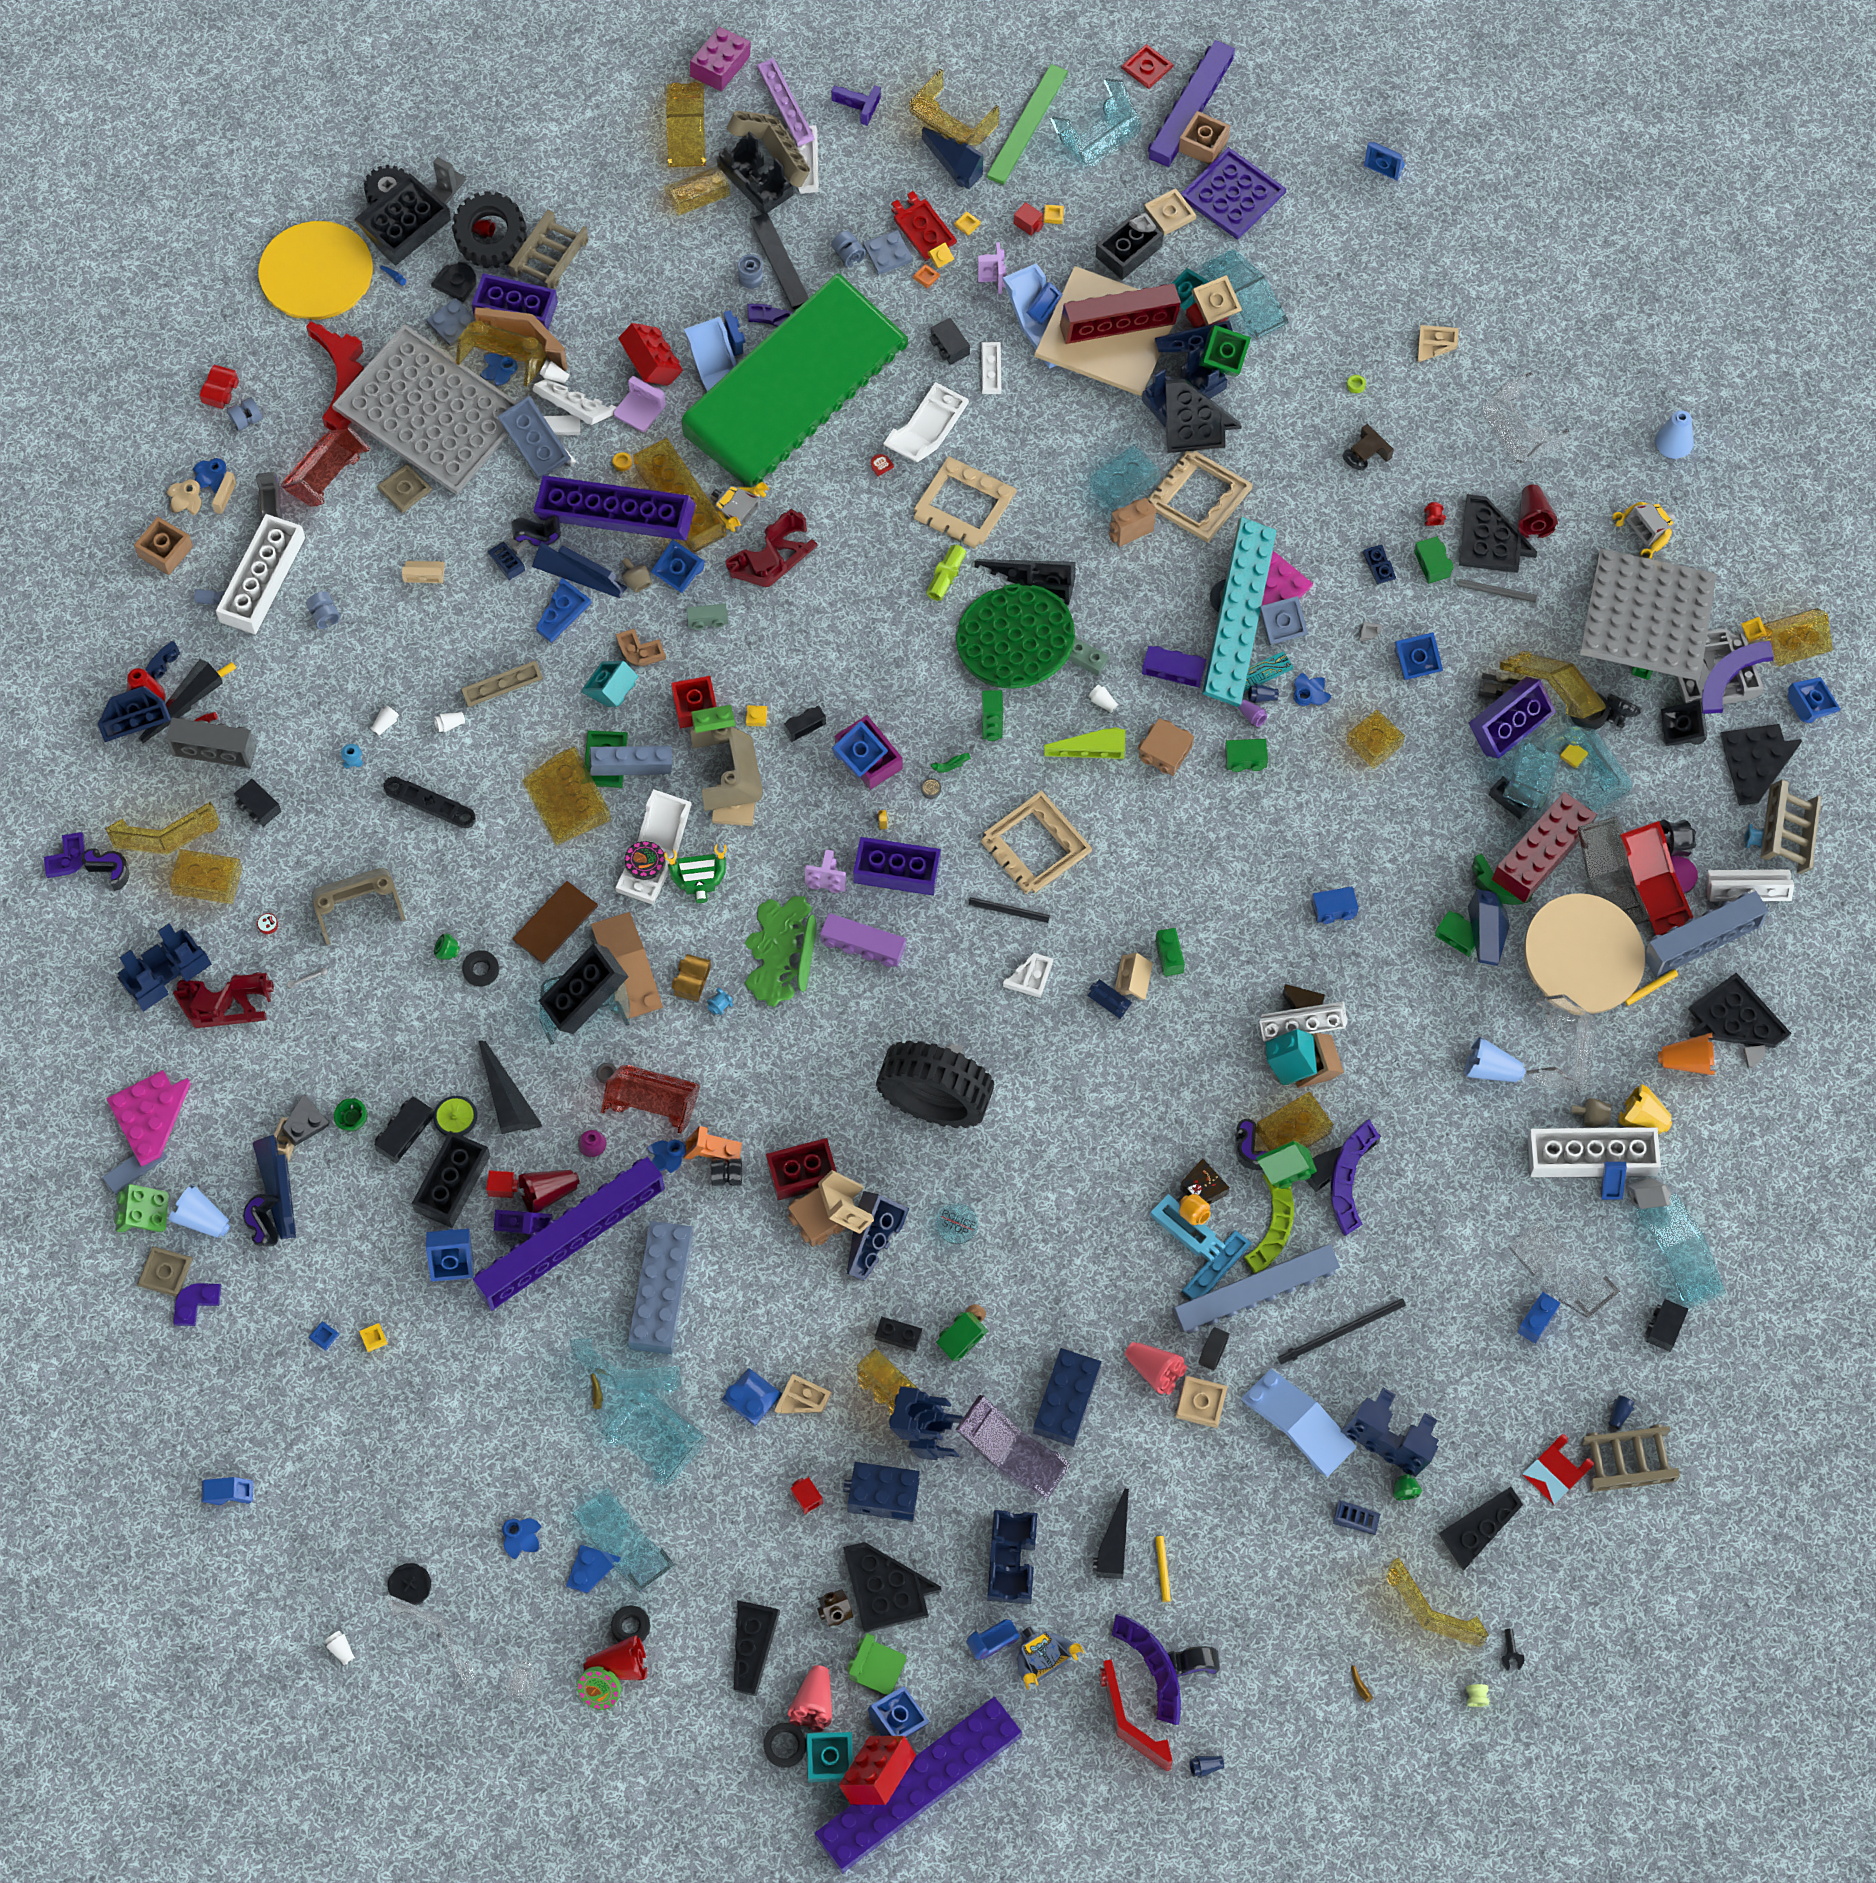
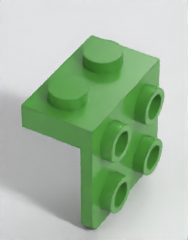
(713, 718)
(141, 1208)
(876, 1666)

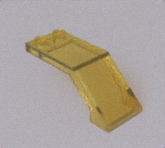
(686, 124)
(1563, 677)
(169, 838)
(1465, 1631)

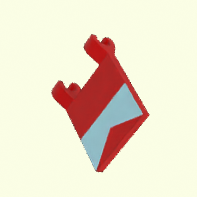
(1554, 1473)

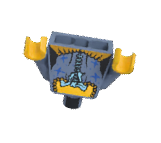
(1044, 1655)

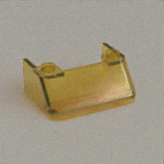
(928, 110)
(503, 343)

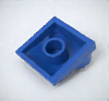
(1384, 160)
(678, 566)
(1418, 656)
(1812, 699)
(859, 749)
(751, 1396)
(897, 1714)

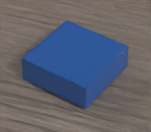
(323, 1335)

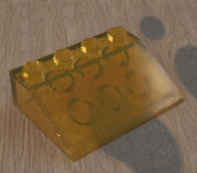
(566, 796)

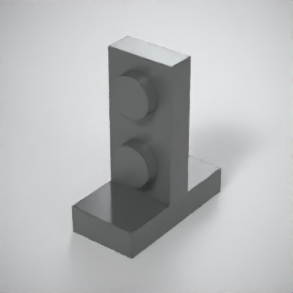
(447, 180)

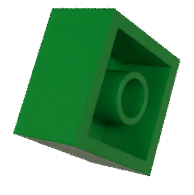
(1225, 351)

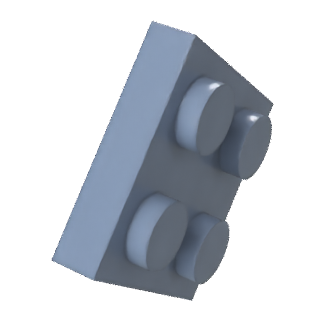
(888, 252)
(450, 321)
(1283, 620)

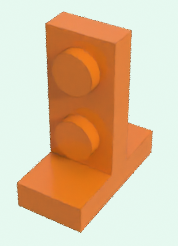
(711, 1146)

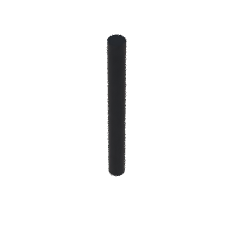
(1009, 910)

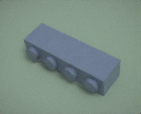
(630, 760)

